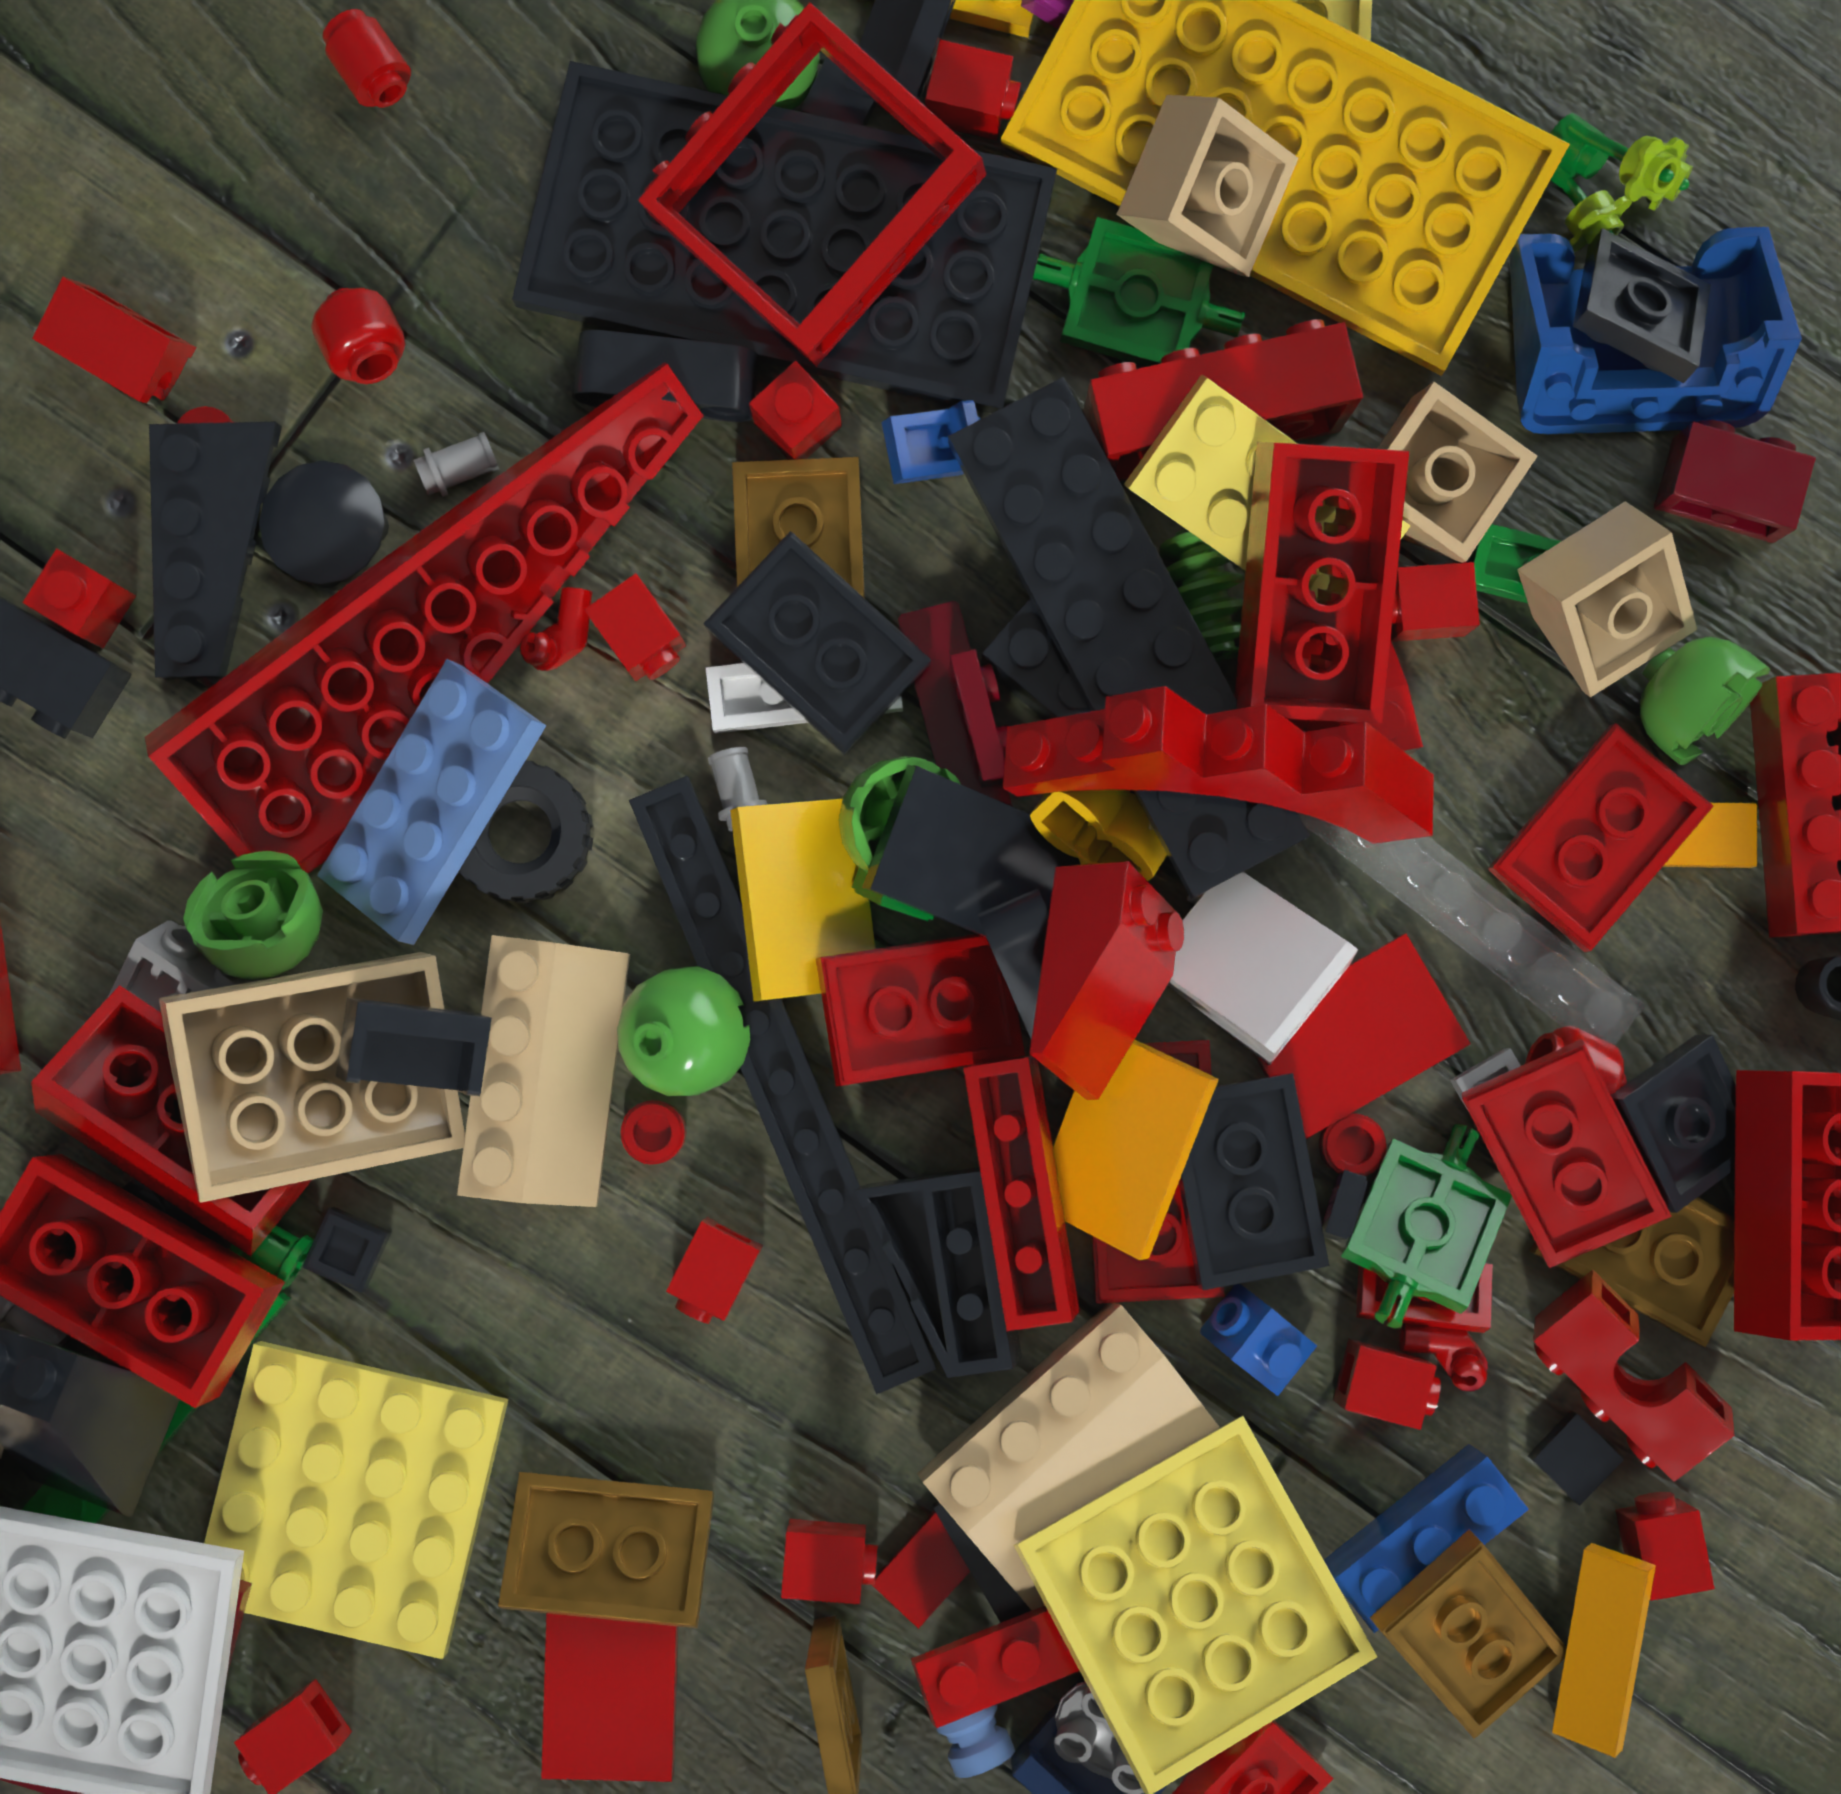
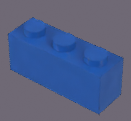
(1420, 1527)

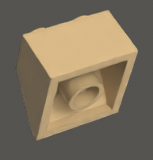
(1208, 183)
(1456, 471)
(1610, 596)

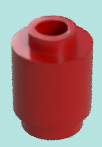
(366, 59)

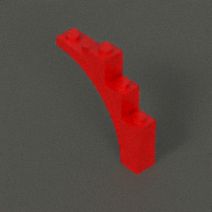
(1244, 754)

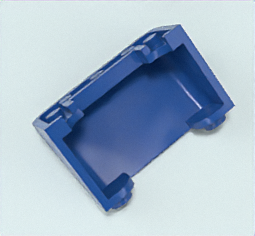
(1590, 387)

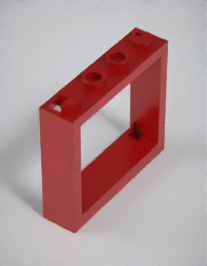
(749, 98)

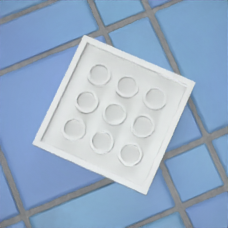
(111, 1655)

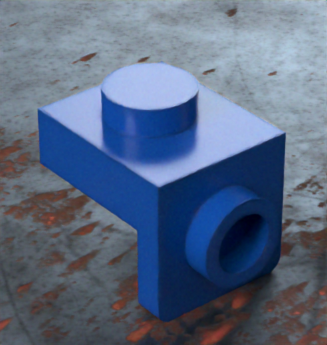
(920, 445)
(1257, 1338)

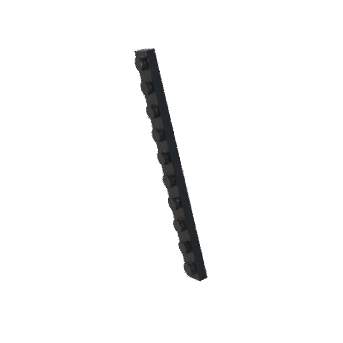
(785, 1092)

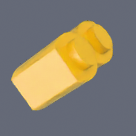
(1100, 828)

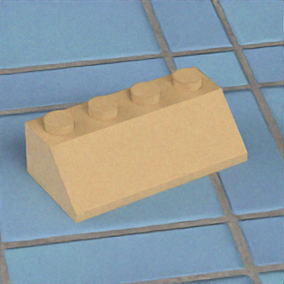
(546, 1073)

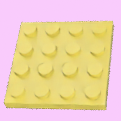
(355, 1496)
(1194, 1604)

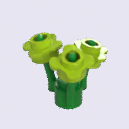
(1645, 169)

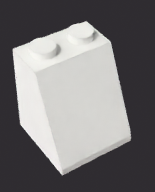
(1256, 963)

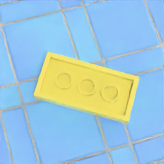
(1205, 471)

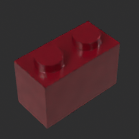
(1735, 481)

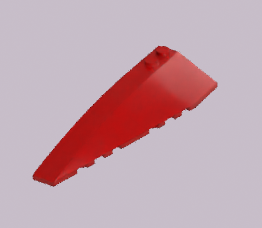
(308, 720)

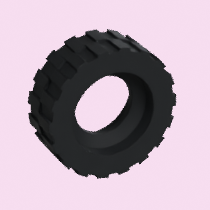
(562, 857)

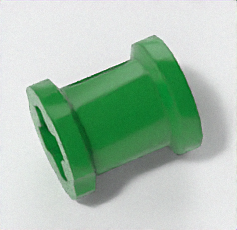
(280, 1254)

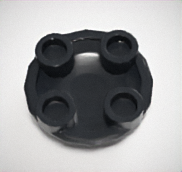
(322, 523)

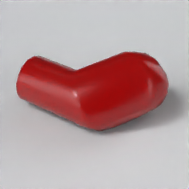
(562, 639)
(1453, 1349)

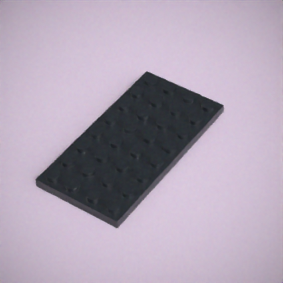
(793, 217)

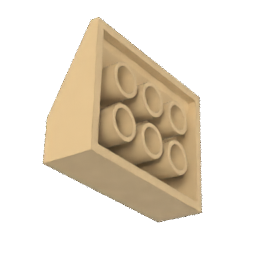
(263, 1085)
(1064, 1437)

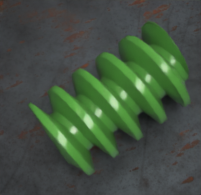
(1204, 588)

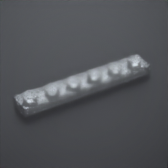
(1491, 930)

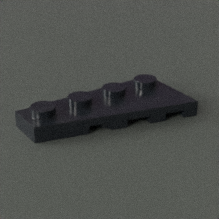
(203, 525)

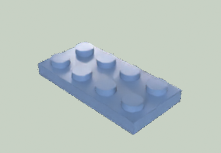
(430, 801)

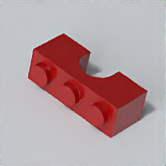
(1666, 1419)

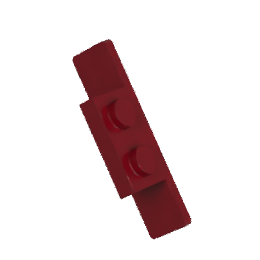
(957, 700)

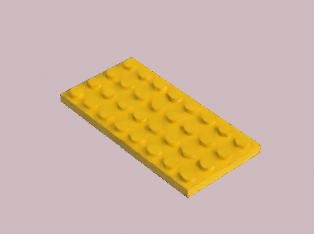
(1399, 176)

